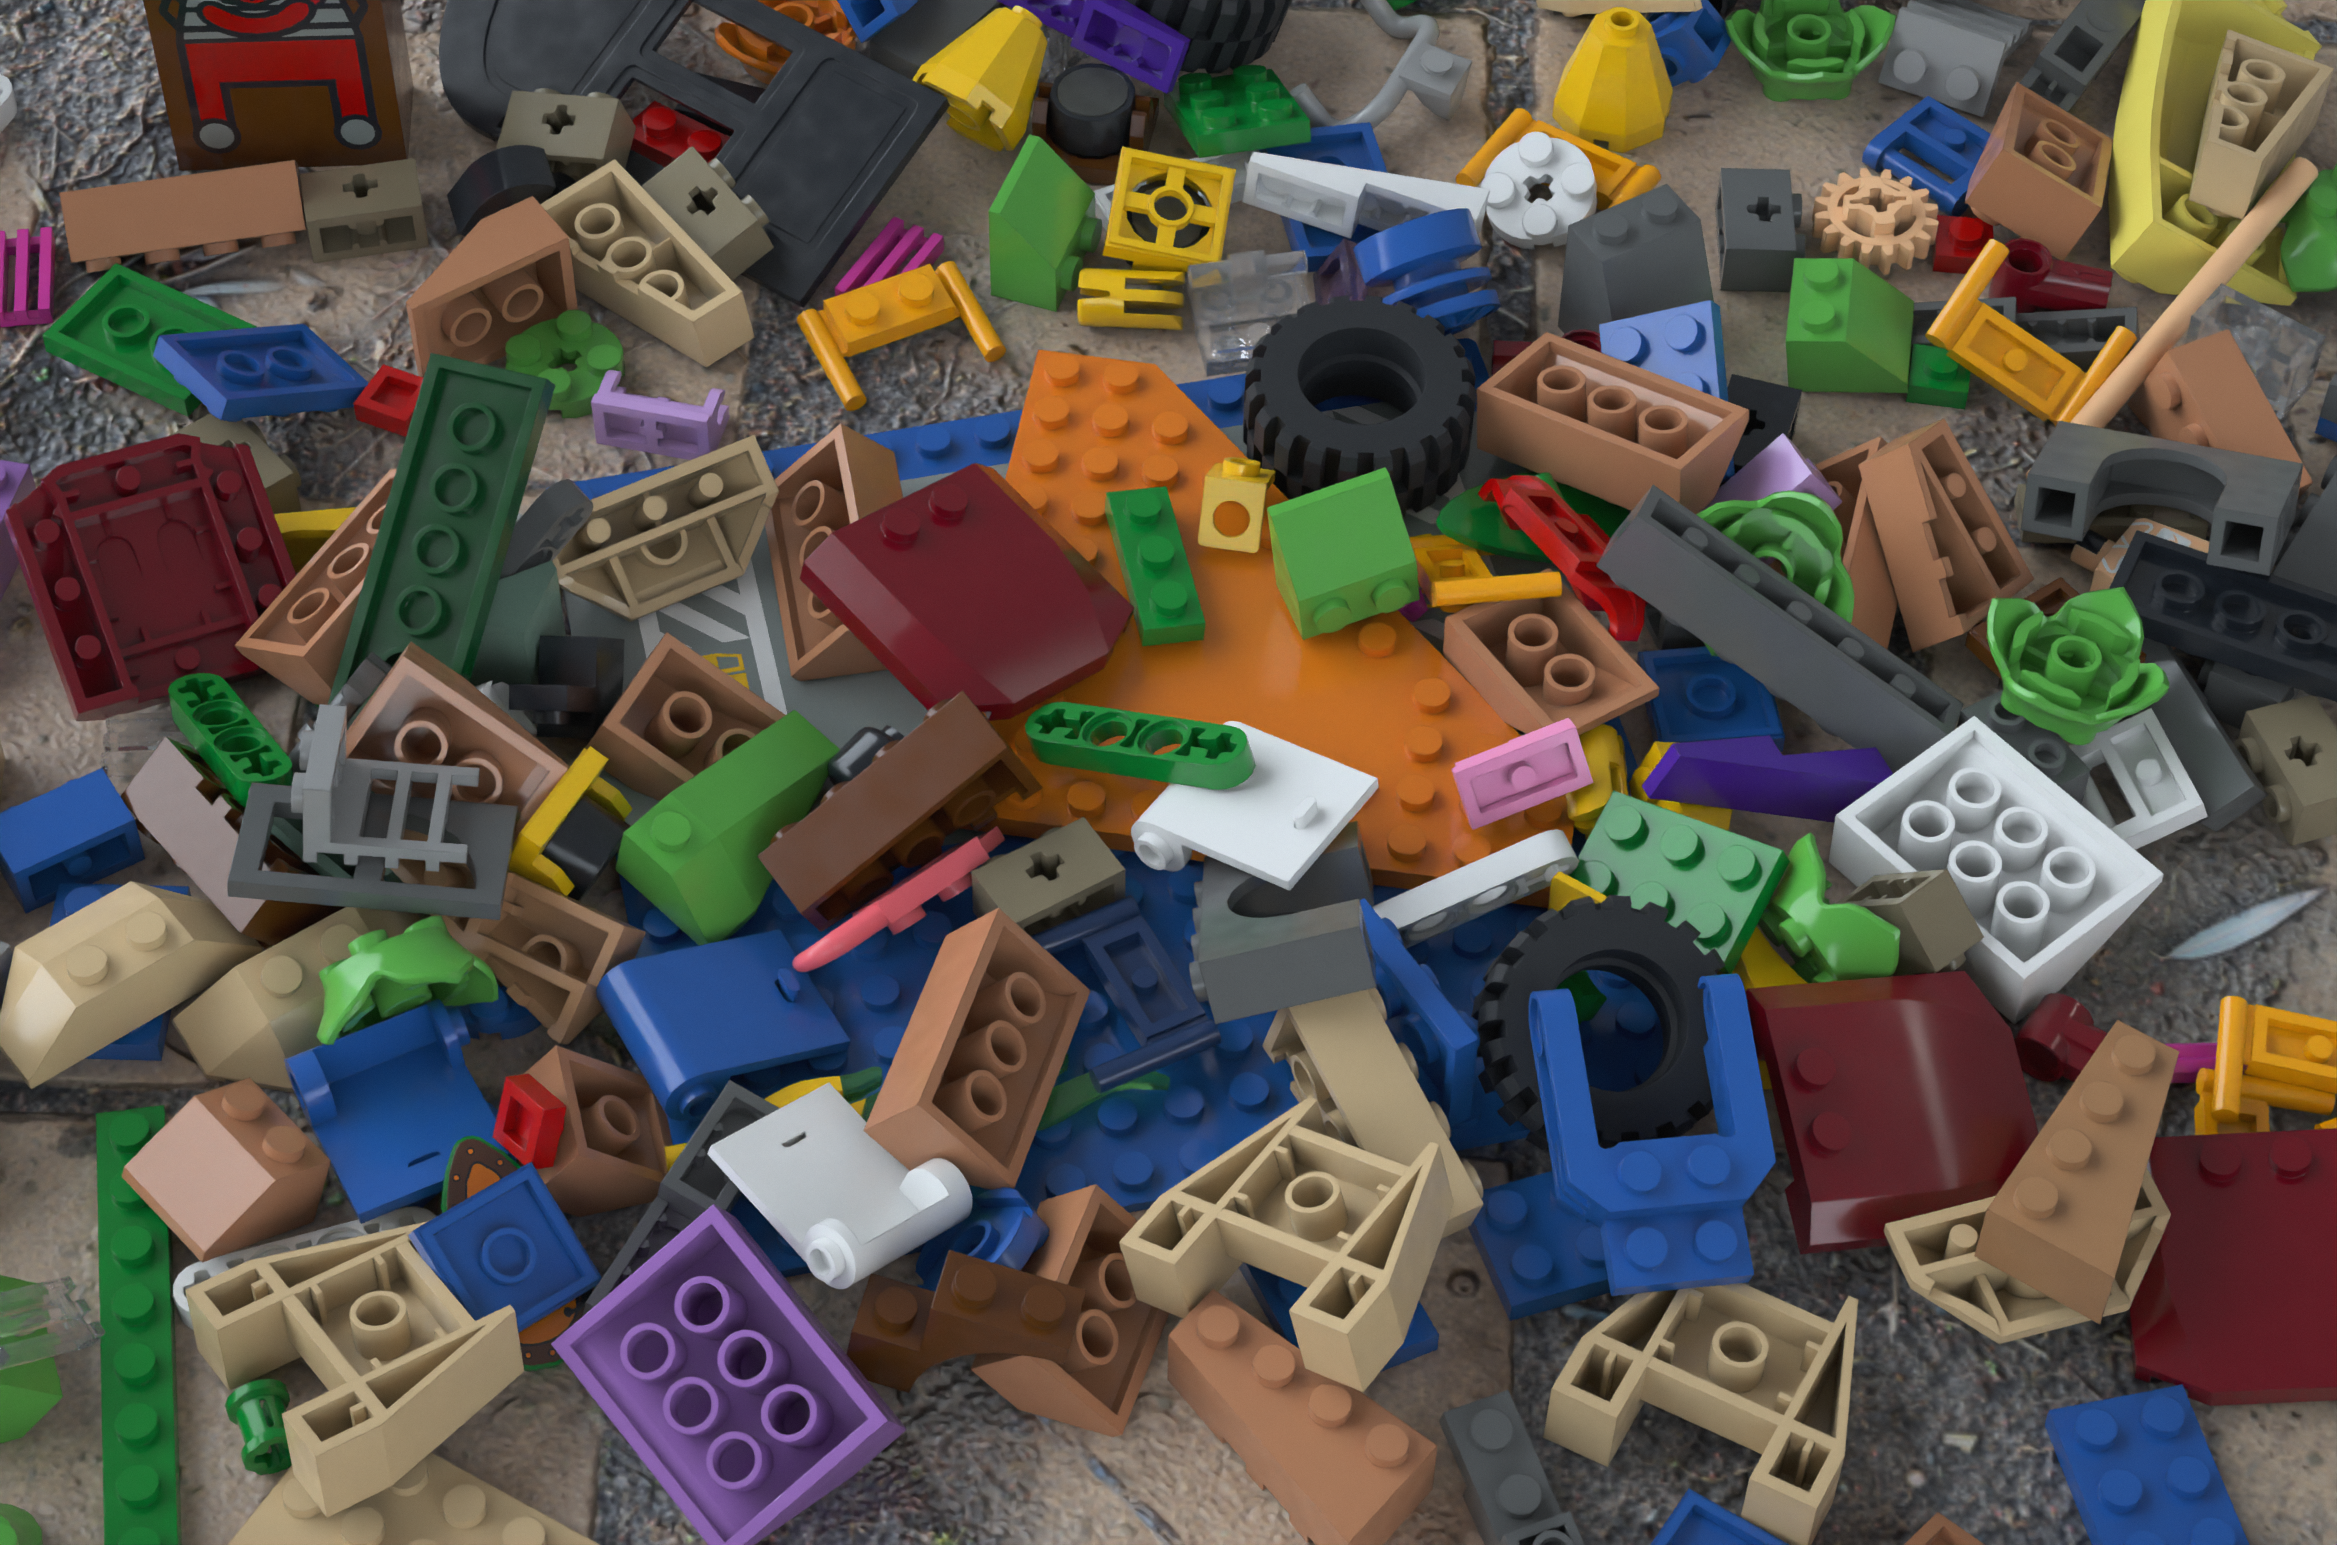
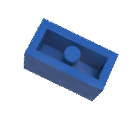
(66, 837)

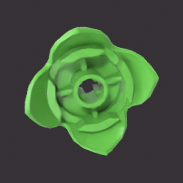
(1809, 45)
(2311, 237)
(1800, 534)
(2075, 667)
(1823, 937)
(398, 975)

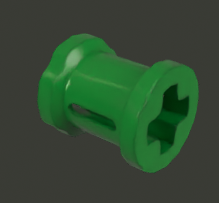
(262, 1425)

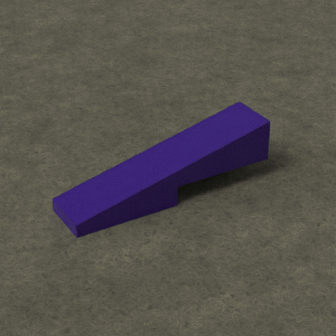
(1117, 36)
(1759, 779)

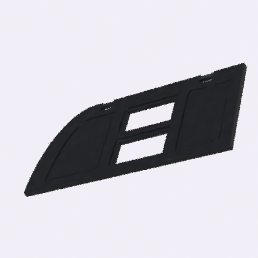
(808, 151)

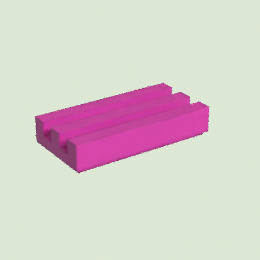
(22, 247)
(889, 252)

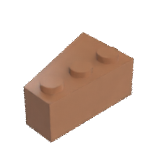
(2213, 400)
(1939, 535)

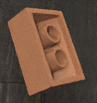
(1113, 1330)

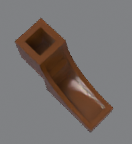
(973, 1311)

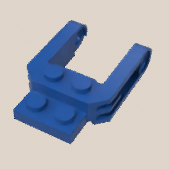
(1661, 1204)

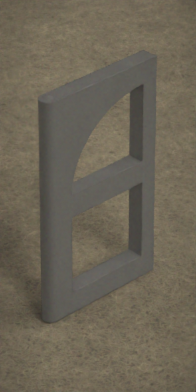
(482, 826)

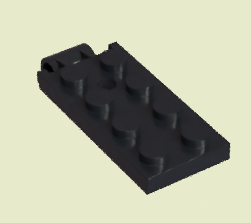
(2233, 614)

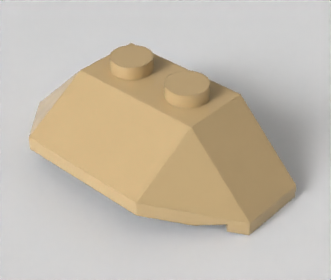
(671, 533)
(110, 974)
(275, 1000)
(1941, 1266)

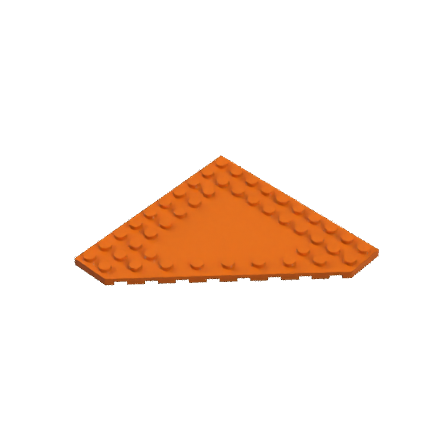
(1354, 695)

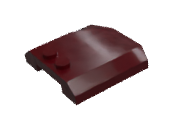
(149, 568)
(970, 595)
(1889, 1100)
(2244, 1269)

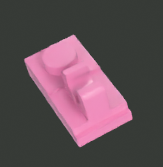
(1522, 773)

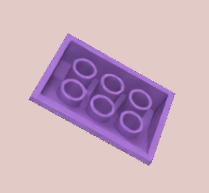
(727, 1383)

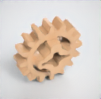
(1875, 220)

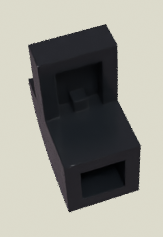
(501, 181)
(575, 687)

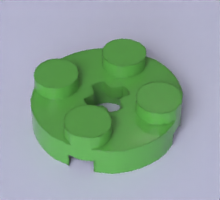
(570, 340)

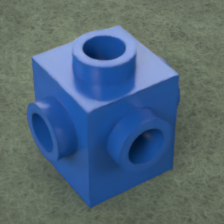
(1690, 42)

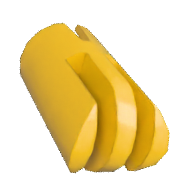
(1113, 298)
(1608, 771)

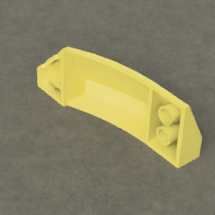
(2153, 225)

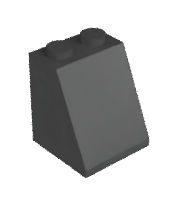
(1633, 261)

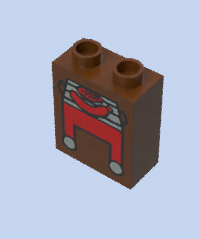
(283, 81)

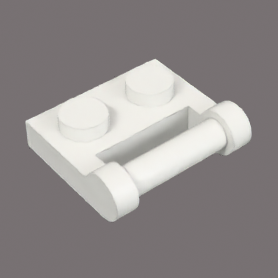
(2146, 775)

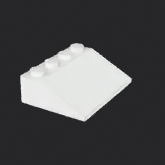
(2021, 850)

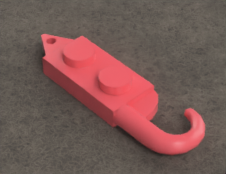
(901, 904)

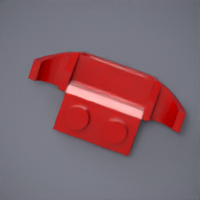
(1571, 544)

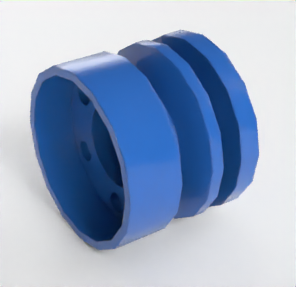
(1425, 268)

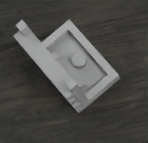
(1952, 51)
(337, 797)

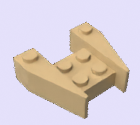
(1310, 1213)
(382, 1339)
(1732, 1367)

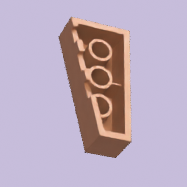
(1315, 1444)

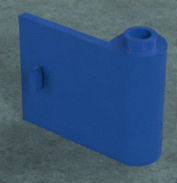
(716, 1015)
(392, 1105)

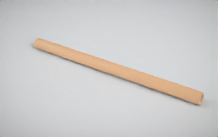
(2177, 317)

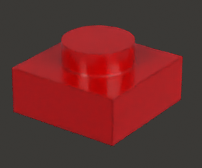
(1959, 243)
(389, 400)
(529, 1121)

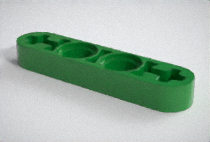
(227, 734)
(1207, 758)

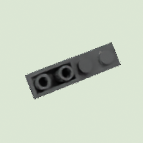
(2081, 50)
(1504, 1476)

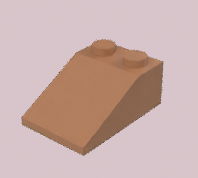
(2040, 173)
(493, 286)
(1545, 662)
(439, 718)
(677, 720)

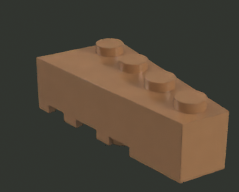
(2077, 1185)

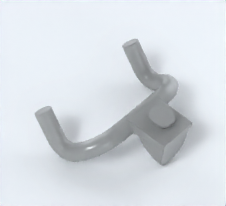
(1428, 71)

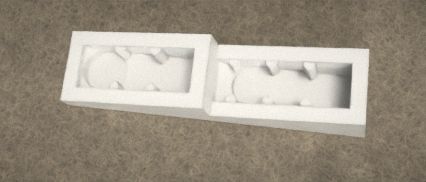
(1345, 196)

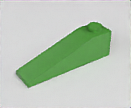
(703, 839)

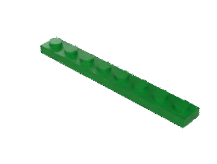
(138, 1344)

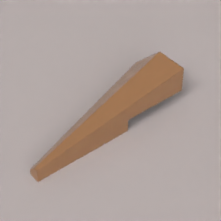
(543, 946)

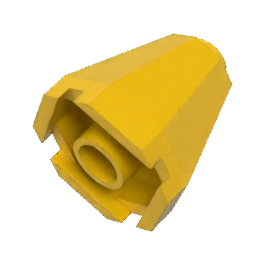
(990, 77)
(1615, 83)

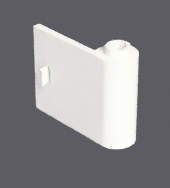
(1263, 826)
(837, 1189)

